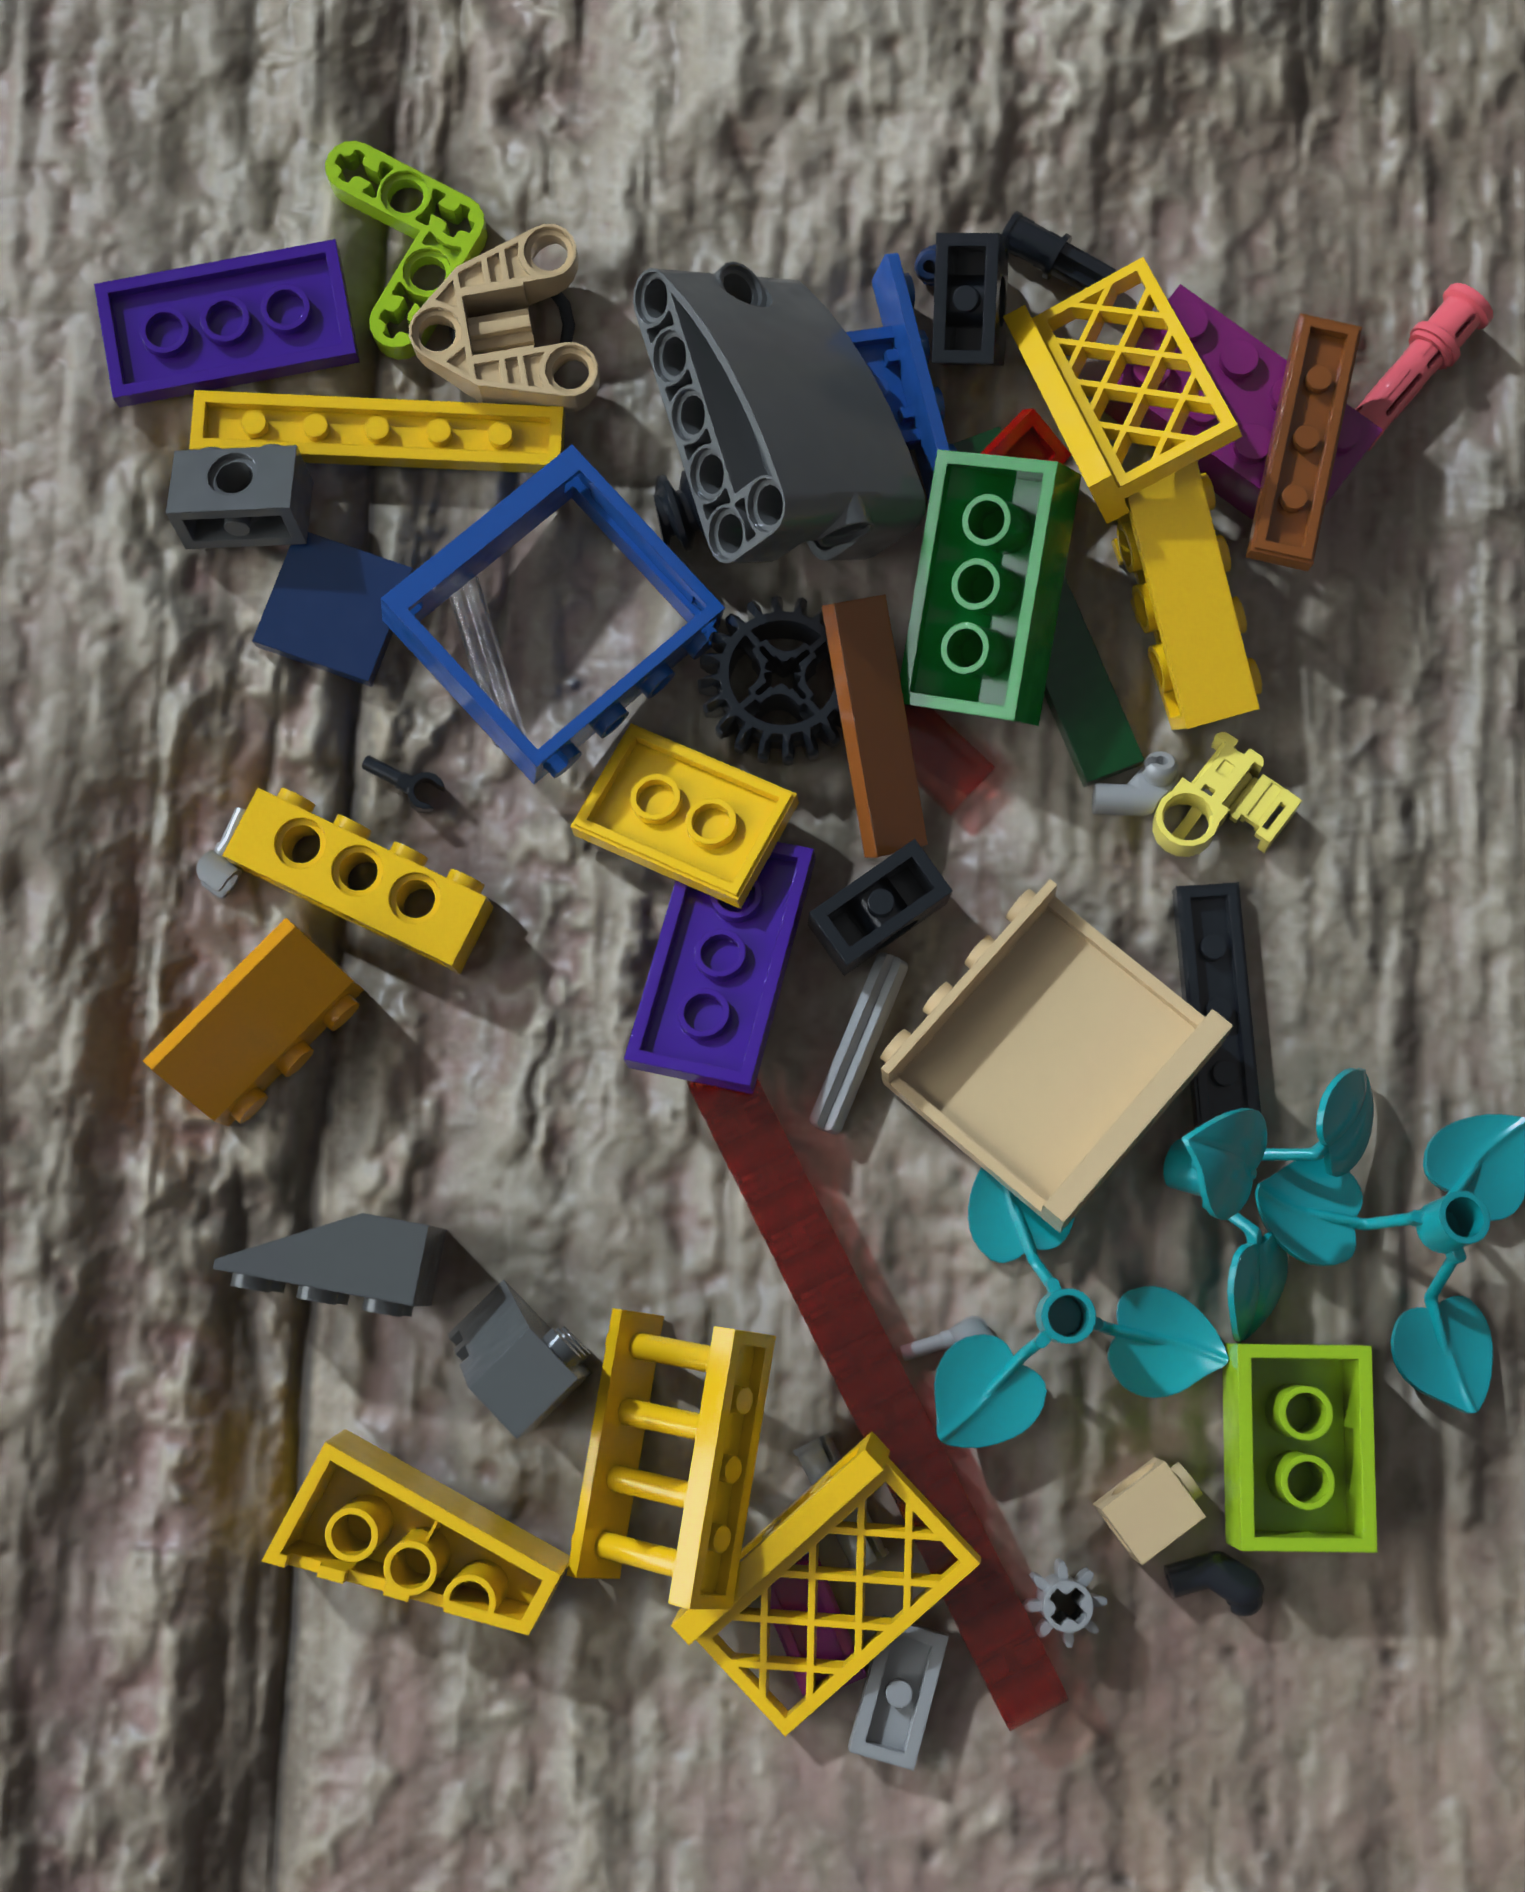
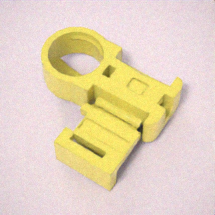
(1234, 792)

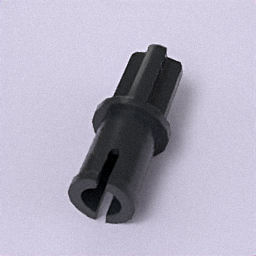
(1053, 253)

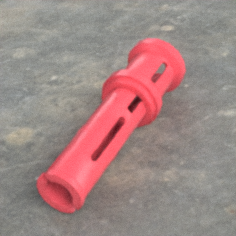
(1432, 347)

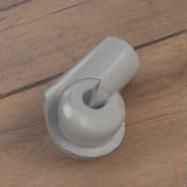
(1142, 792)

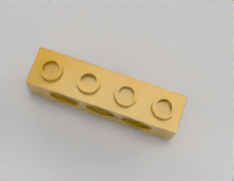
(265, 847)

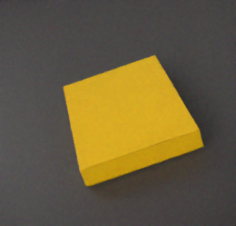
(685, 815)

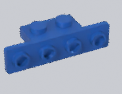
(899, 362)

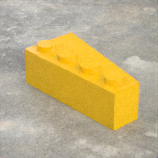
(1187, 600)
(414, 1539)

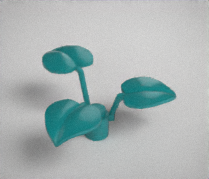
(1220, 1166)
(1482, 1167)
(992, 1397)

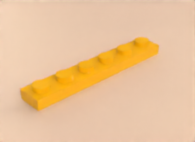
(383, 430)

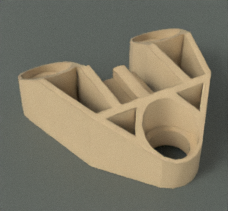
(494, 335)

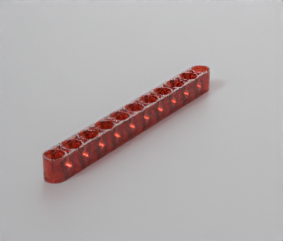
(878, 1392)

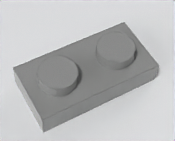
(899, 1697)

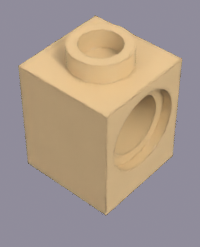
(1151, 1508)

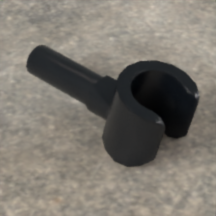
(404, 781)

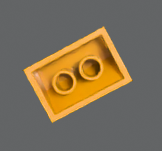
(256, 1026)

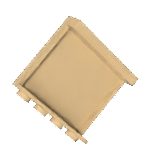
(1050, 1056)

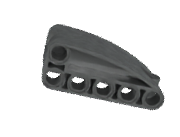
(775, 418)

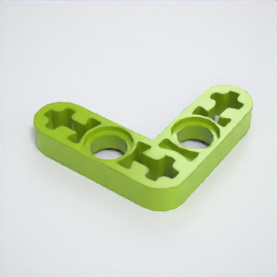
(431, 241)

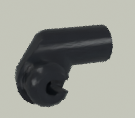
(1221, 1574)

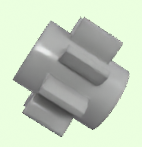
(1061, 1620)

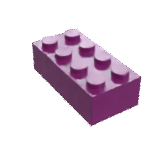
(1250, 383)

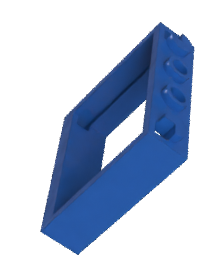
(495, 533)

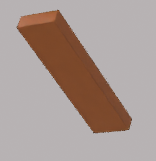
(1304, 442)
(874, 724)

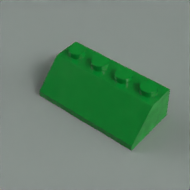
(989, 585)

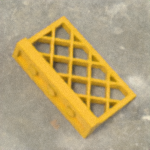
(1081, 421)
(787, 1540)

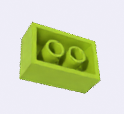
(1299, 1448)

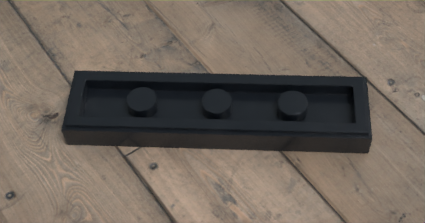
(1217, 979)

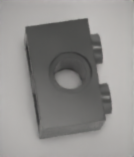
(240, 497)

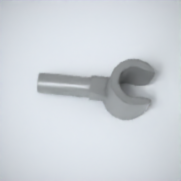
(216, 871)
(967, 1327)

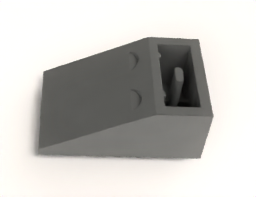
(362, 1256)

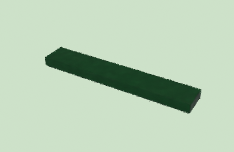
(1079, 685)

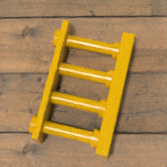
(721, 1465)

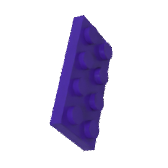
(226, 323)
(720, 977)

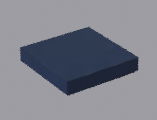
(330, 608)

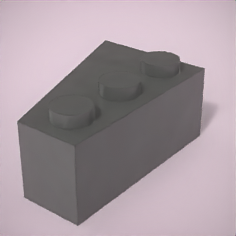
(517, 1360)

